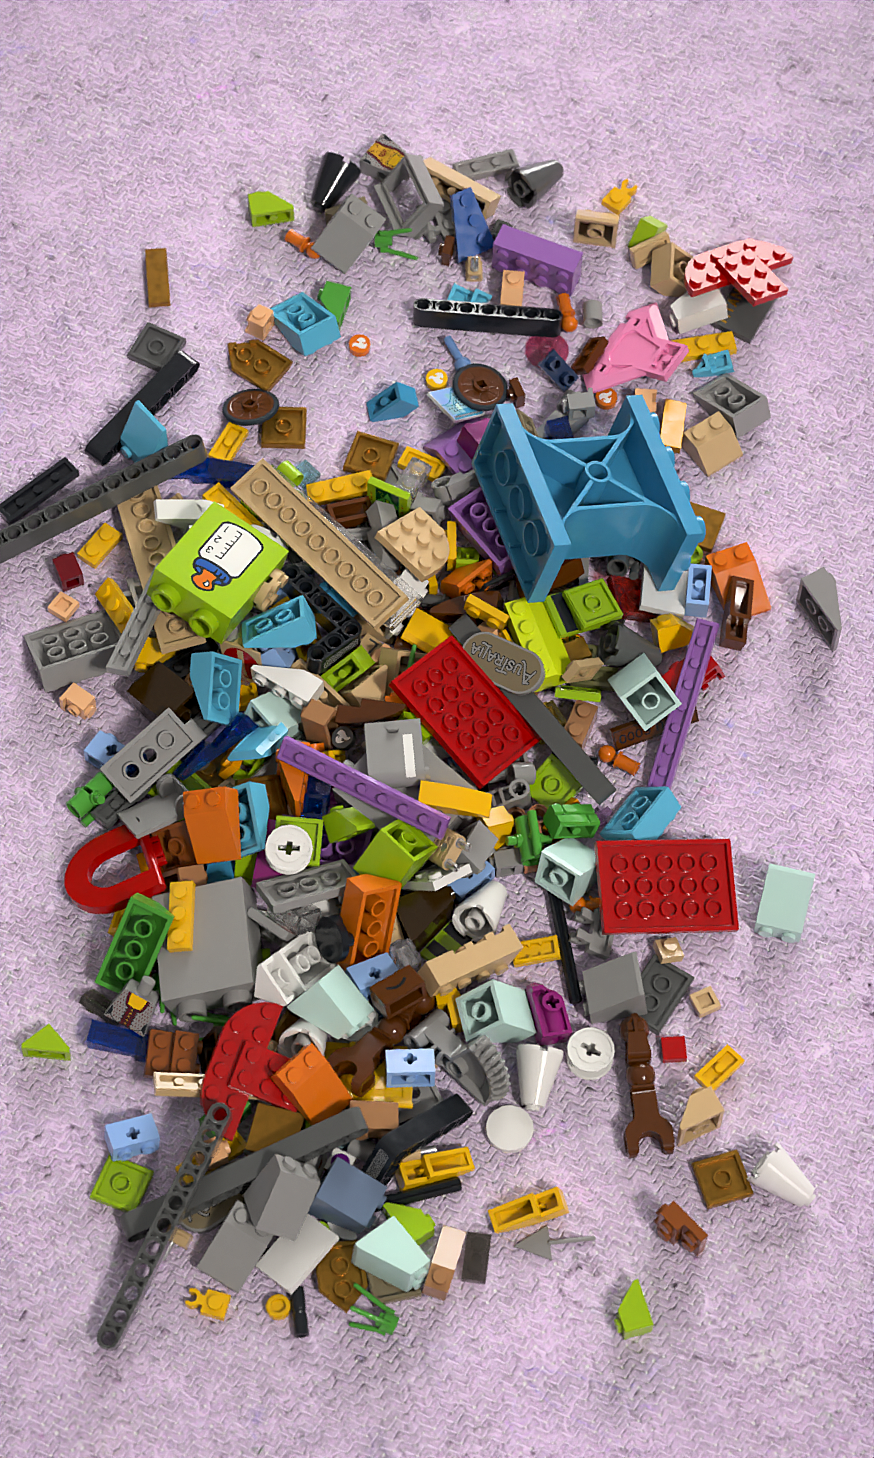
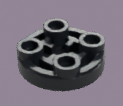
(333, 938)

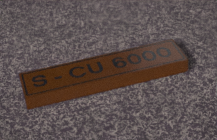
(632, 732)

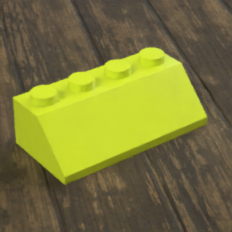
(533, 630)

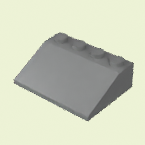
(73, 649)

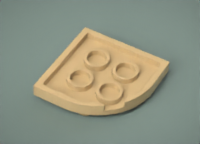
(416, 543)

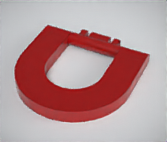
(116, 897)

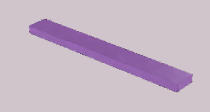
(687, 692)
(363, 787)

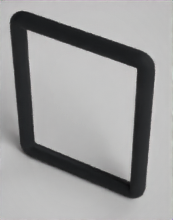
(498, 579)

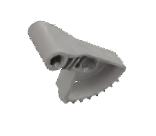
(510, 796)
(464, 1062)

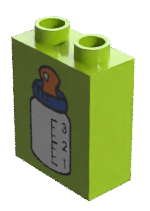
(215, 573)

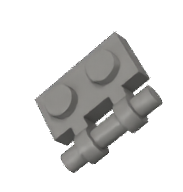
(444, 224)

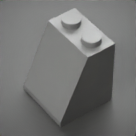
(613, 989)
(282, 1196)

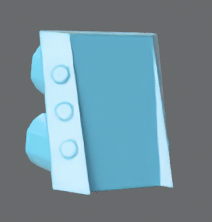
(259, 743)

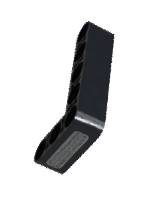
(343, 633)
(415, 1135)

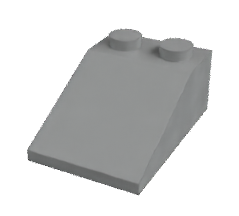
(348, 233)
(736, 401)
(819, 601)
(482, 848)
(234, 1249)

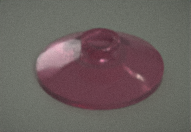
(537, 352)

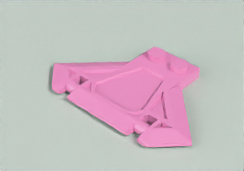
(636, 352)

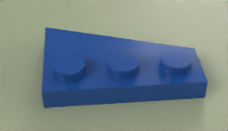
(470, 227)

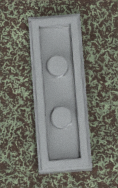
(487, 165)

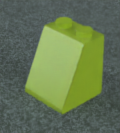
(396, 852)

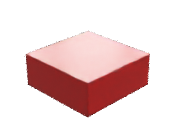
(673, 1049)

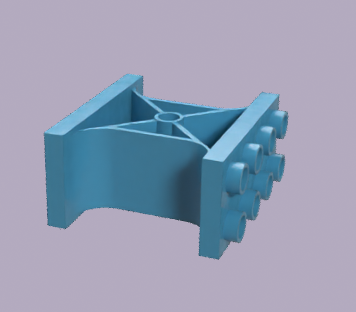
(587, 497)

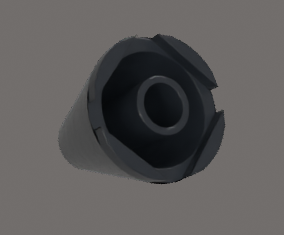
(332, 181)

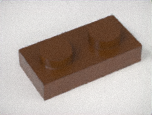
(589, 355)

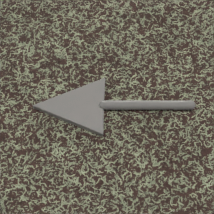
(540, 1243)

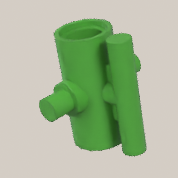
(89, 797)
(528, 838)

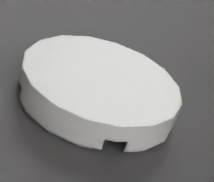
(509, 1129)

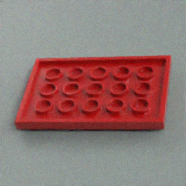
(465, 712)
(666, 886)

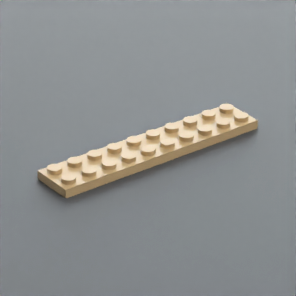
(319, 544)
(149, 545)

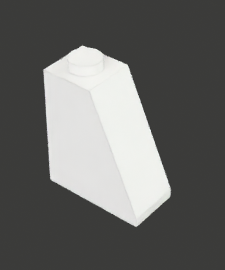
(697, 311)

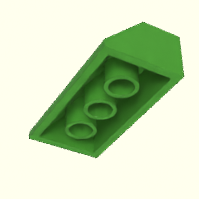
(135, 943)

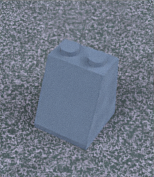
(347, 1197)

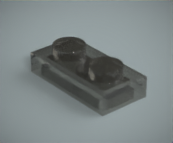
(97, 1004)
(476, 1258)

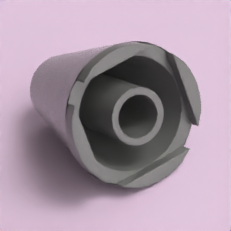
(532, 181)
(624, 645)

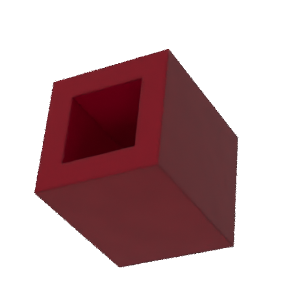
(68, 571)

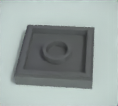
(155, 347)

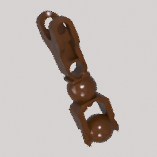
(369, 1051)
(641, 1079)

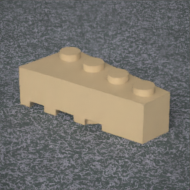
(471, 962)

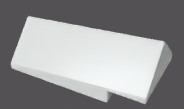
(291, 970)

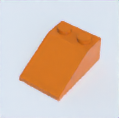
(741, 563)
(293, 783)
(213, 824)
(312, 1085)

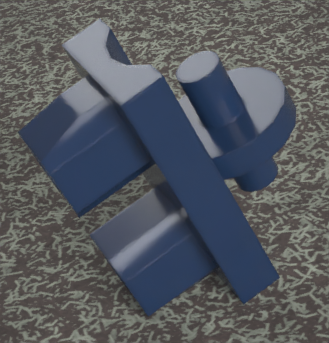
(558, 371)

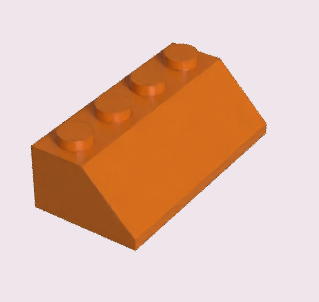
(369, 915)

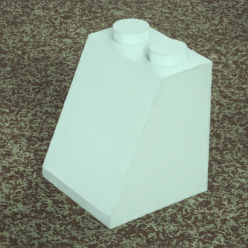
(644, 692)
(272, 710)
(567, 870)
(784, 903)
(333, 1005)
(496, 1012)
(392, 1256)

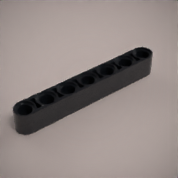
(487, 317)
(152, 396)

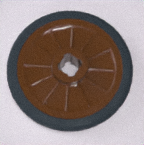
(468, 383)
(250, 407)

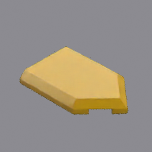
(426, 631)

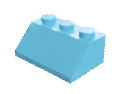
(642, 815)

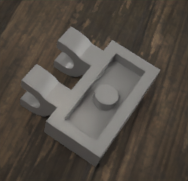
(595, 942)

